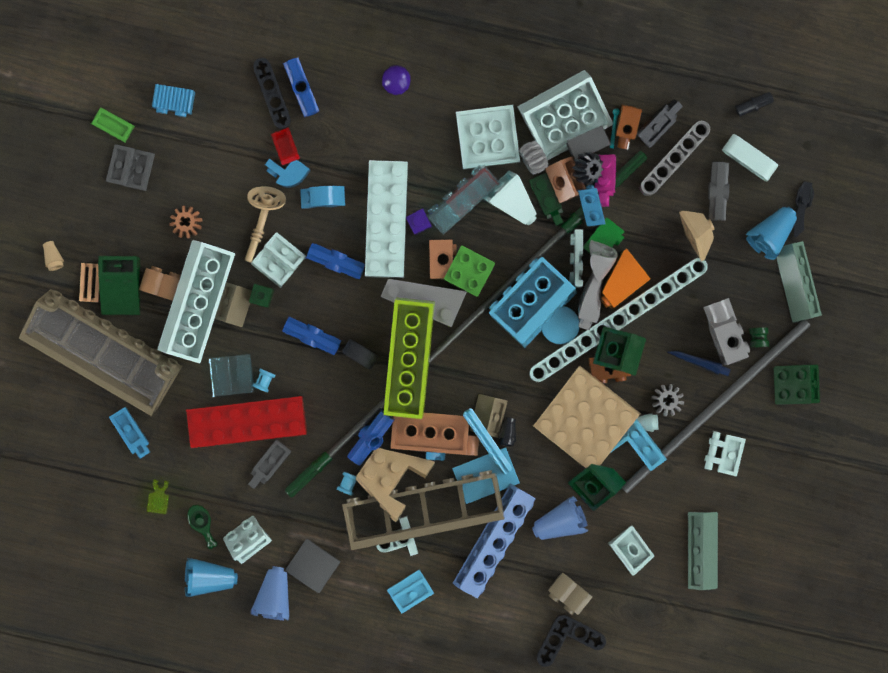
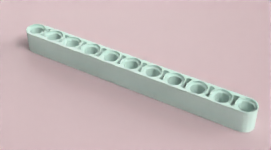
(627, 317)

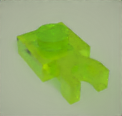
(159, 500)

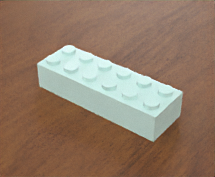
(386, 219)
(196, 301)

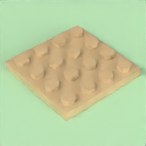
(586, 419)

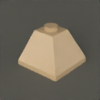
(698, 232)

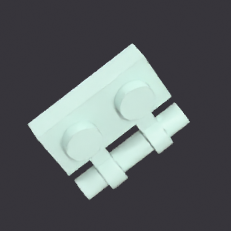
(730, 454)

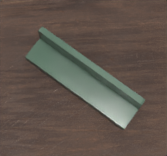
(798, 282)
(702, 550)

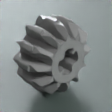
(533, 157)
(664, 394)

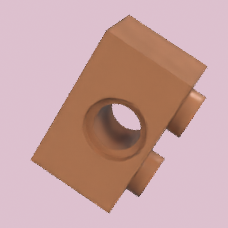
(563, 181)
(437, 248)

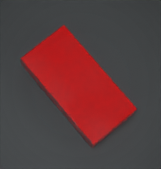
(285, 146)

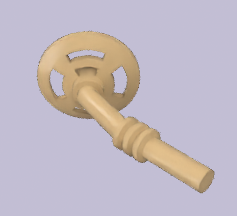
(265, 205)

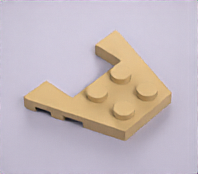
(384, 472)

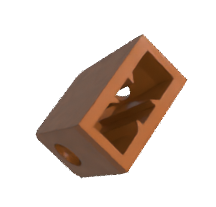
(628, 116)

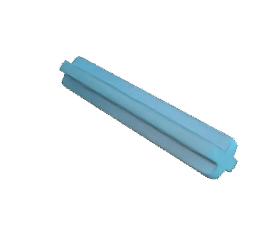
(487, 441)

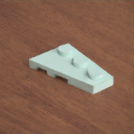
(575, 258)

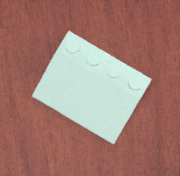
(565, 113)

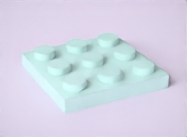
(488, 136)

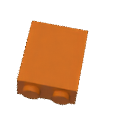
(623, 280)

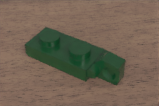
(547, 198)

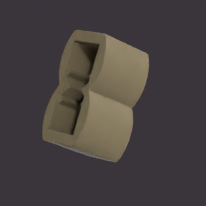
(569, 593)

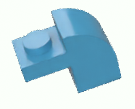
(291, 176)
(322, 197)

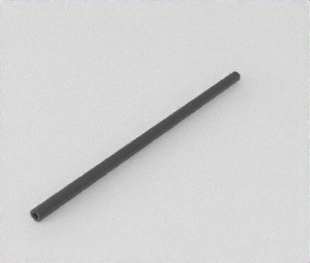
(721, 400)

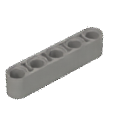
(683, 154)

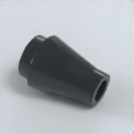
(508, 433)

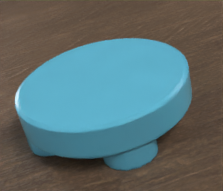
(562, 326)

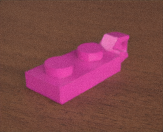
(606, 183)

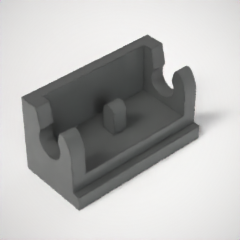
(588, 142)

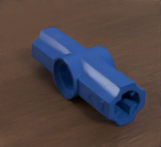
(306, 98)
(335, 261)
(311, 335)
(370, 438)

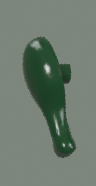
(200, 521)

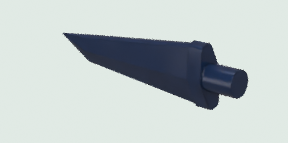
(706, 364)

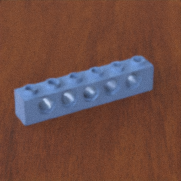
(484, 545)

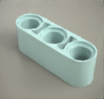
(750, 157)

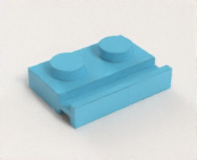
(410, 591)

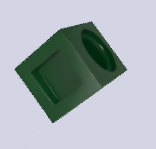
(261, 296)

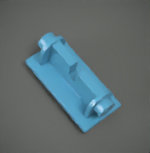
(591, 206)

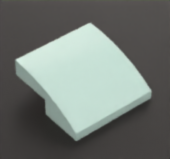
(278, 260)

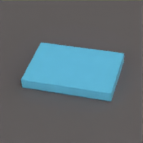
(483, 488)

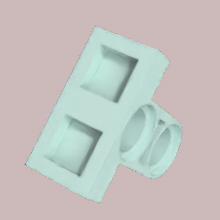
(397, 544)

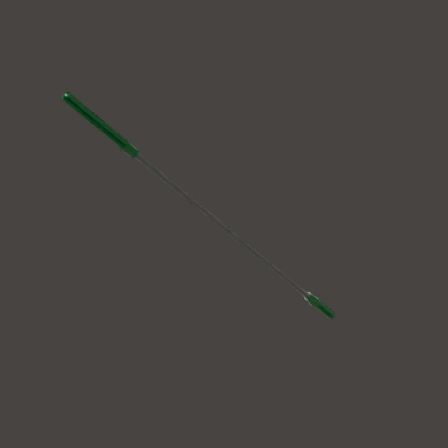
(567, 227)

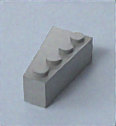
(446, 300)

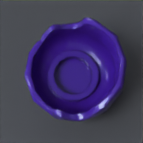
(396, 80)

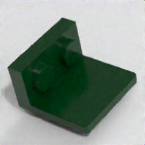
(796, 384)

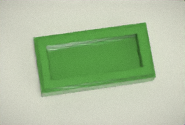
(112, 125)

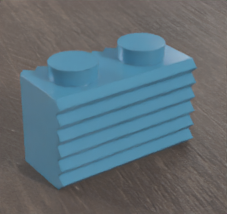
(173, 99)

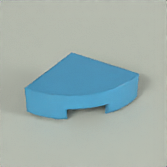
(435, 456)

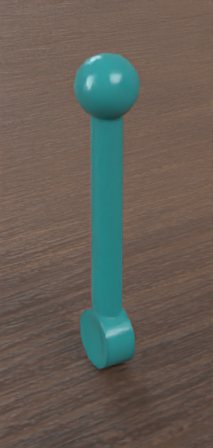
(616, 112)

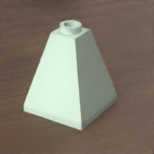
(512, 199)

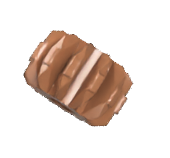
(188, 215)

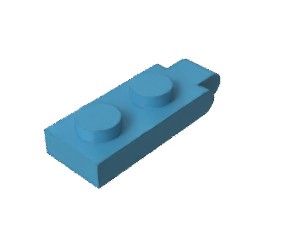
(130, 432)

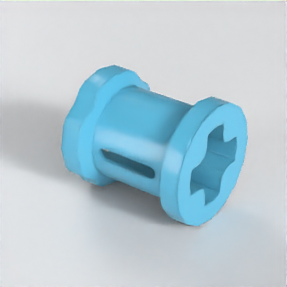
(263, 380)
(347, 483)

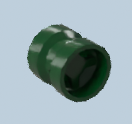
(757, 333)

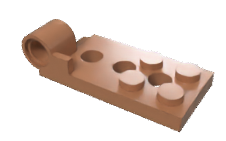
(461, 443)

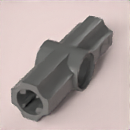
(718, 191)

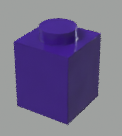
(418, 221)

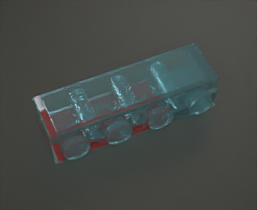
(463, 199)

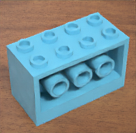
(534, 314)

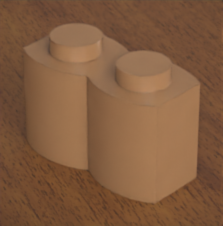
(160, 284)

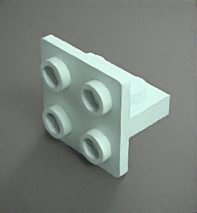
(246, 540)

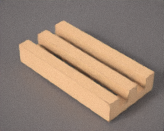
(89, 289)

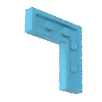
(643, 446)

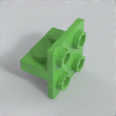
(469, 271)

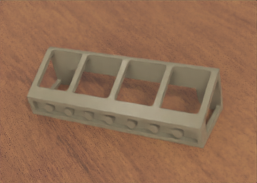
(427, 528)

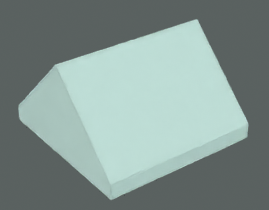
(631, 550)

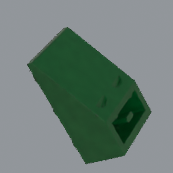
(119, 285)

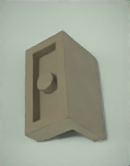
(233, 305)
(490, 413)

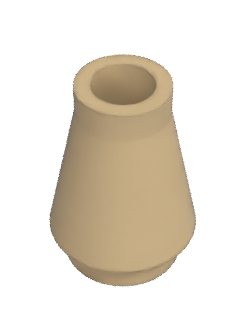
(53, 259)

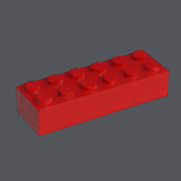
(246, 422)

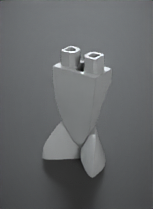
(601, 262)

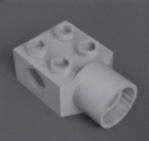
(722, 327)

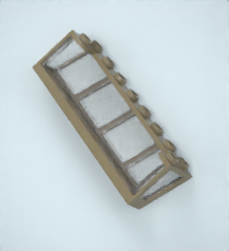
(100, 351)

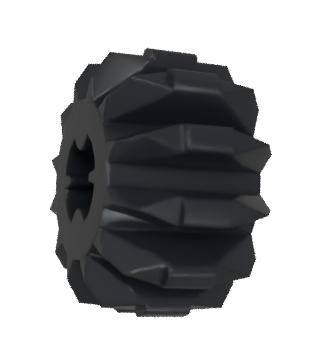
(588, 168)

